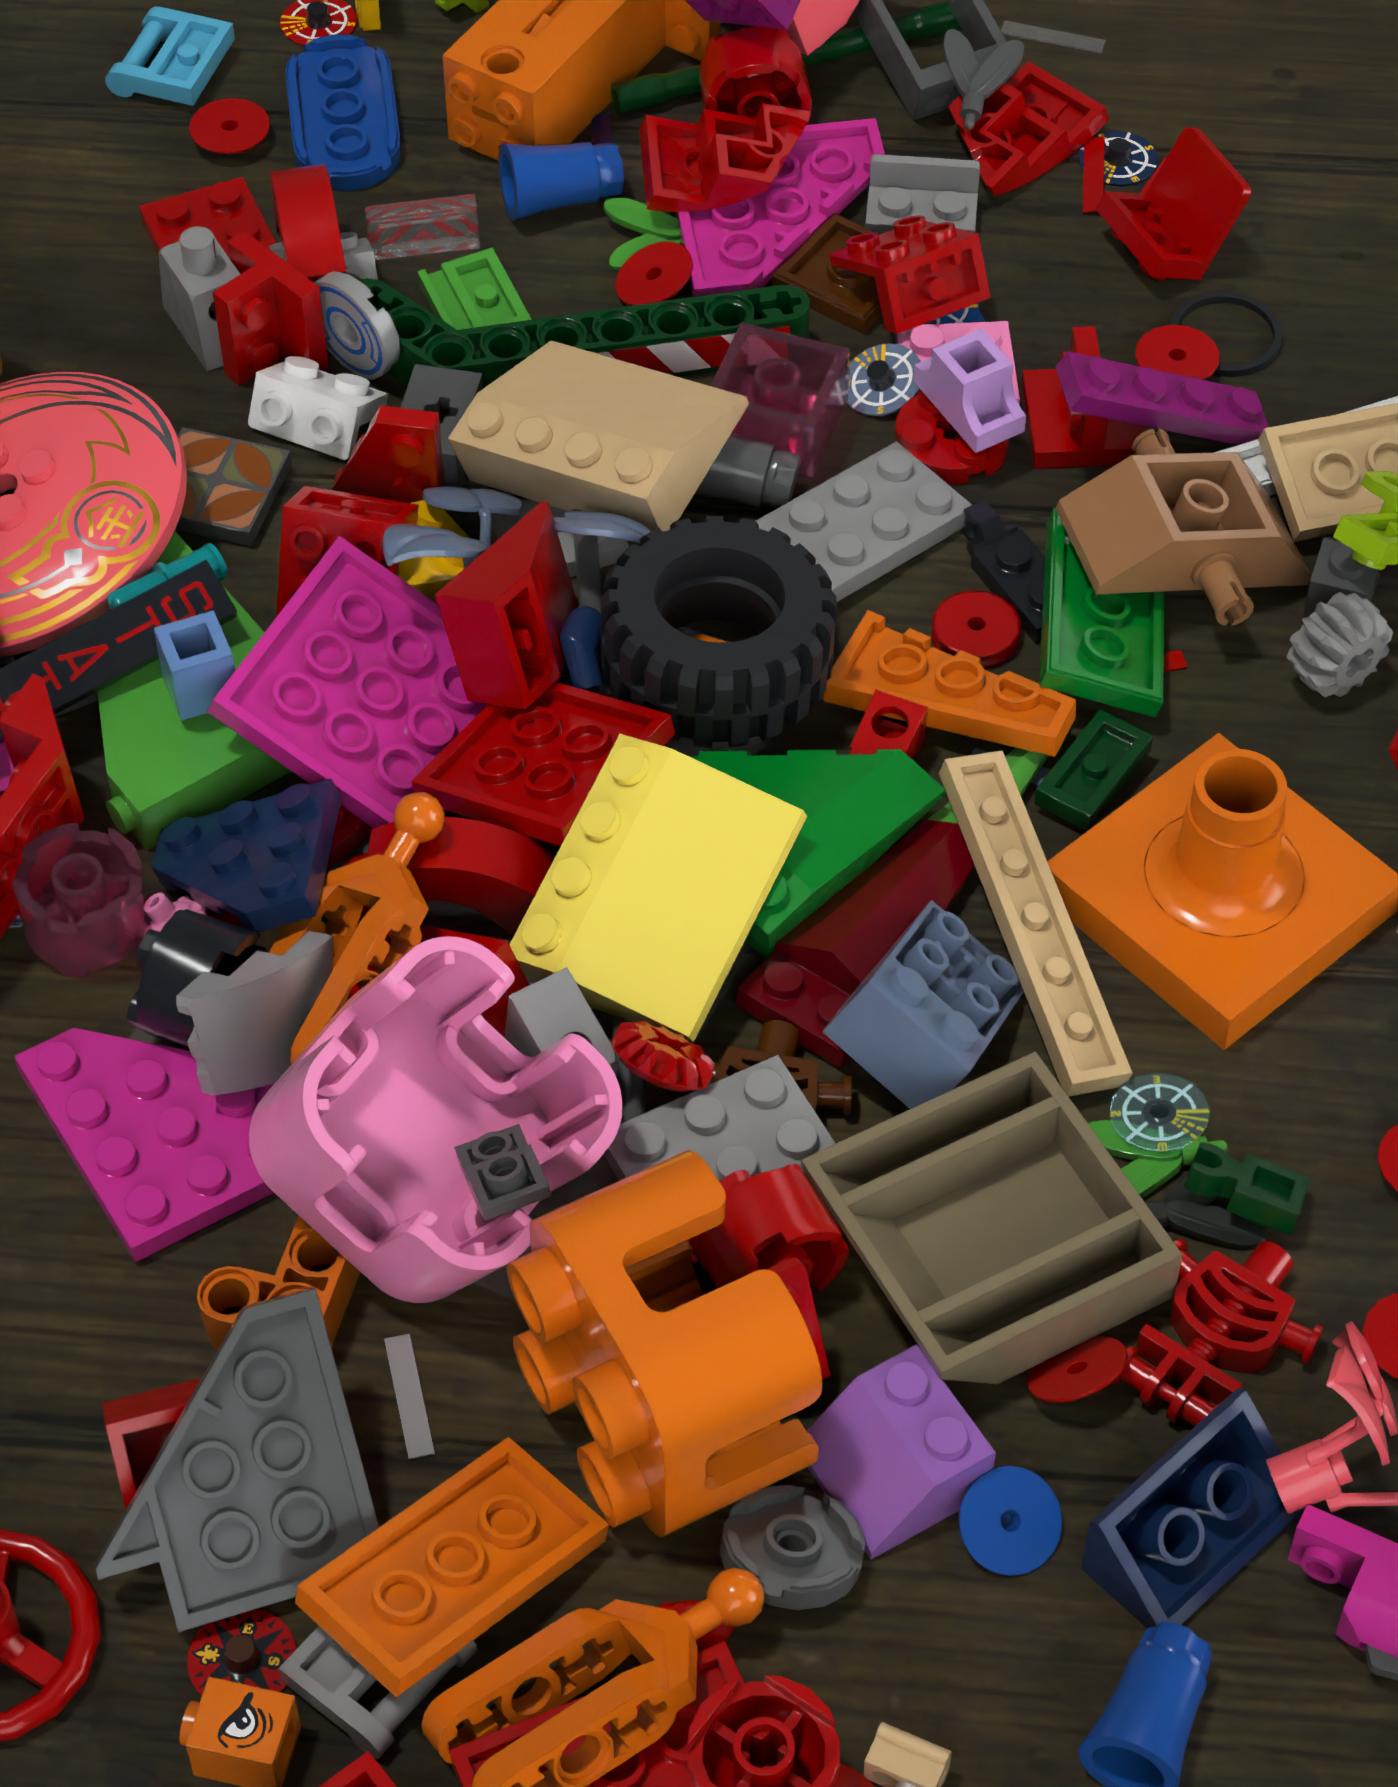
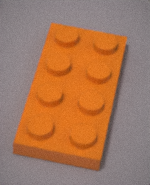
(451, 1565)

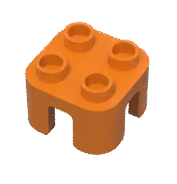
(672, 1396)

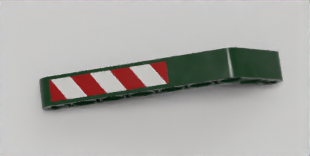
(664, 336)

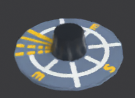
(882, 379)

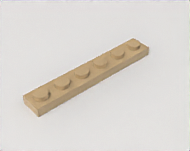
(1035, 924)

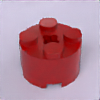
(753, 69)
(770, 1222)

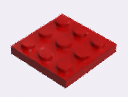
(536, 763)

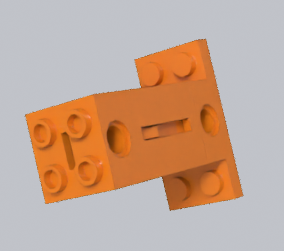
(549, 65)

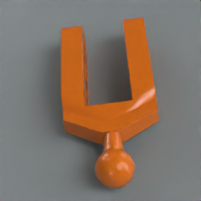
(395, 911)
(662, 1686)

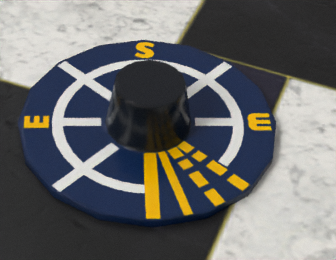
(1127, 158)

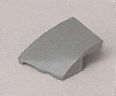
(254, 1014)

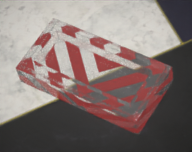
(422, 226)

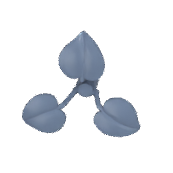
(416, 541)

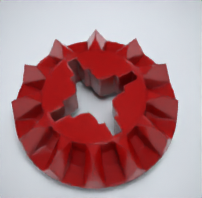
(662, 1057)

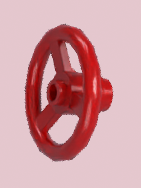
(57, 1679)

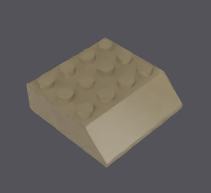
(997, 1224)

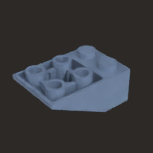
(927, 1008)

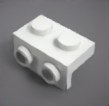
(313, 405)

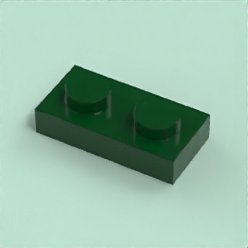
(1093, 770)

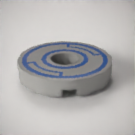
(354, 330)

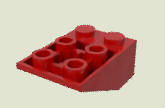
(509, 614)

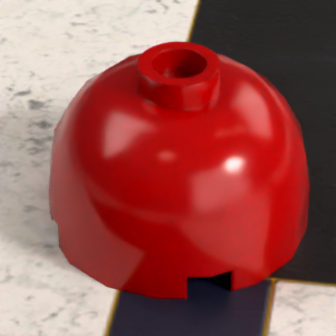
(763, 1737)

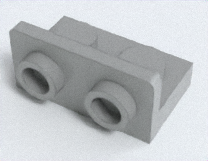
(922, 186)

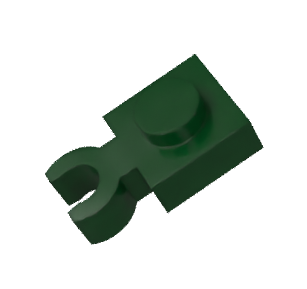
(1256, 1188)

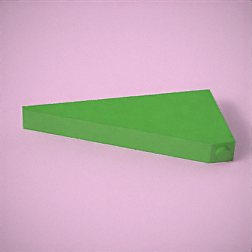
(170, 766)

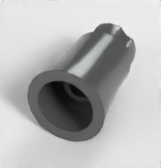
(751, 473)

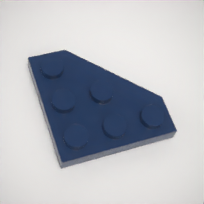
(255, 856)

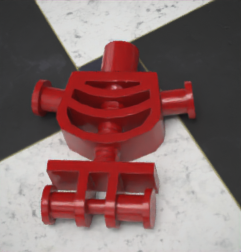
(1226, 1320)

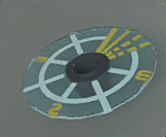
(1159, 1112)

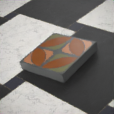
(229, 485)

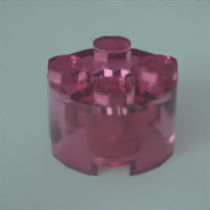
(81, 898)

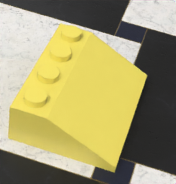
(656, 886)

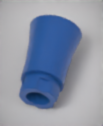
(557, 176)
(1150, 1712)

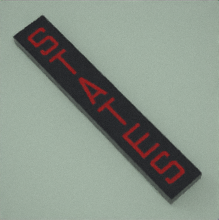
(116, 640)

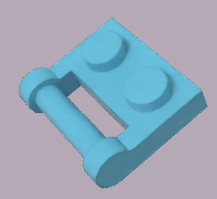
(183, 64)

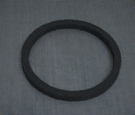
(1245, 301)

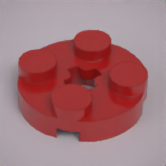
(921, 432)

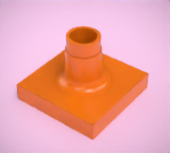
(1223, 888)

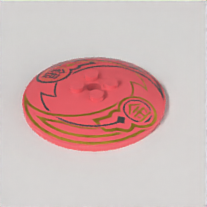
(91, 500)

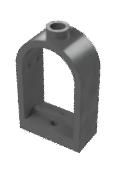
(932, 87)

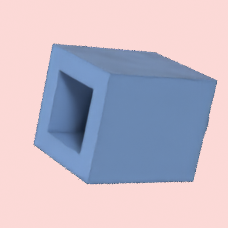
(194, 662)

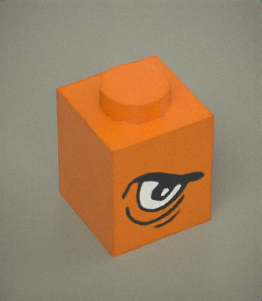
(240, 1734)

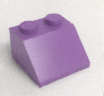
(898, 1450)

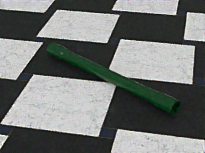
(659, 88)

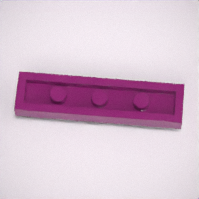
(1160, 399)

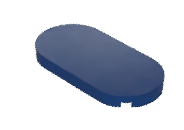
(344, 111)

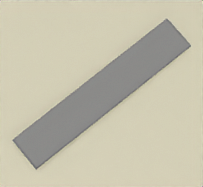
(409, 1396)

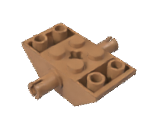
(1181, 527)

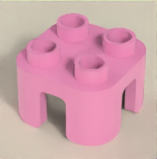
(387, 1090)

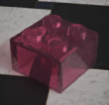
(791, 388)

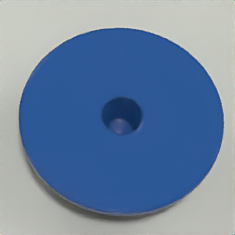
(1010, 1520)

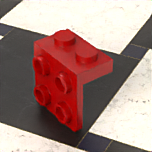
(1184, 212)

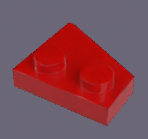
(395, 457)

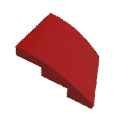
(1028, 128)
(718, 158)

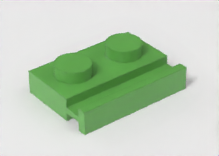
(472, 292)

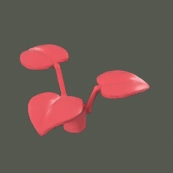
(1319, 1468)

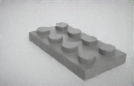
(871, 517)

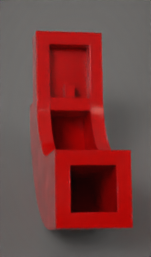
(307, 220)
(474, 867)

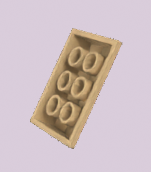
(596, 434)

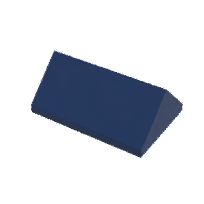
(1190, 1518)

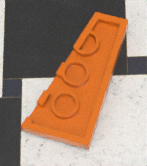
(954, 689)

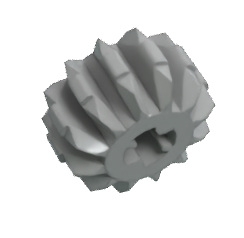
(1339, 644)

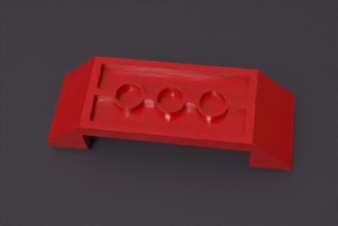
(40, 787)

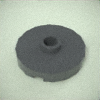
(795, 1546)

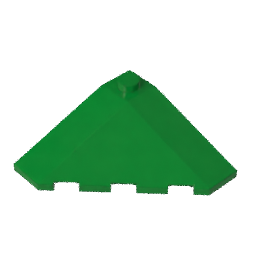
(853, 817)

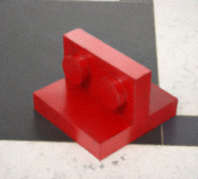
(266, 312)
(1067, 437)

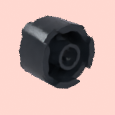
(177, 957)

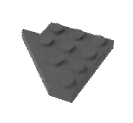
(254, 1474)

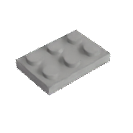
(738, 1123)

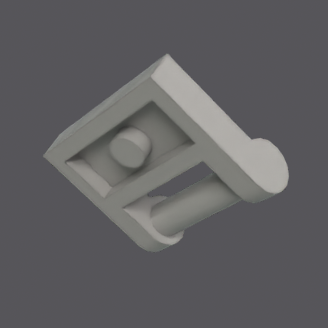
(336, 1681)

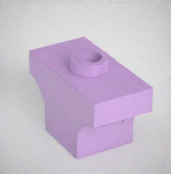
(973, 389)

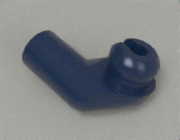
(579, 643)

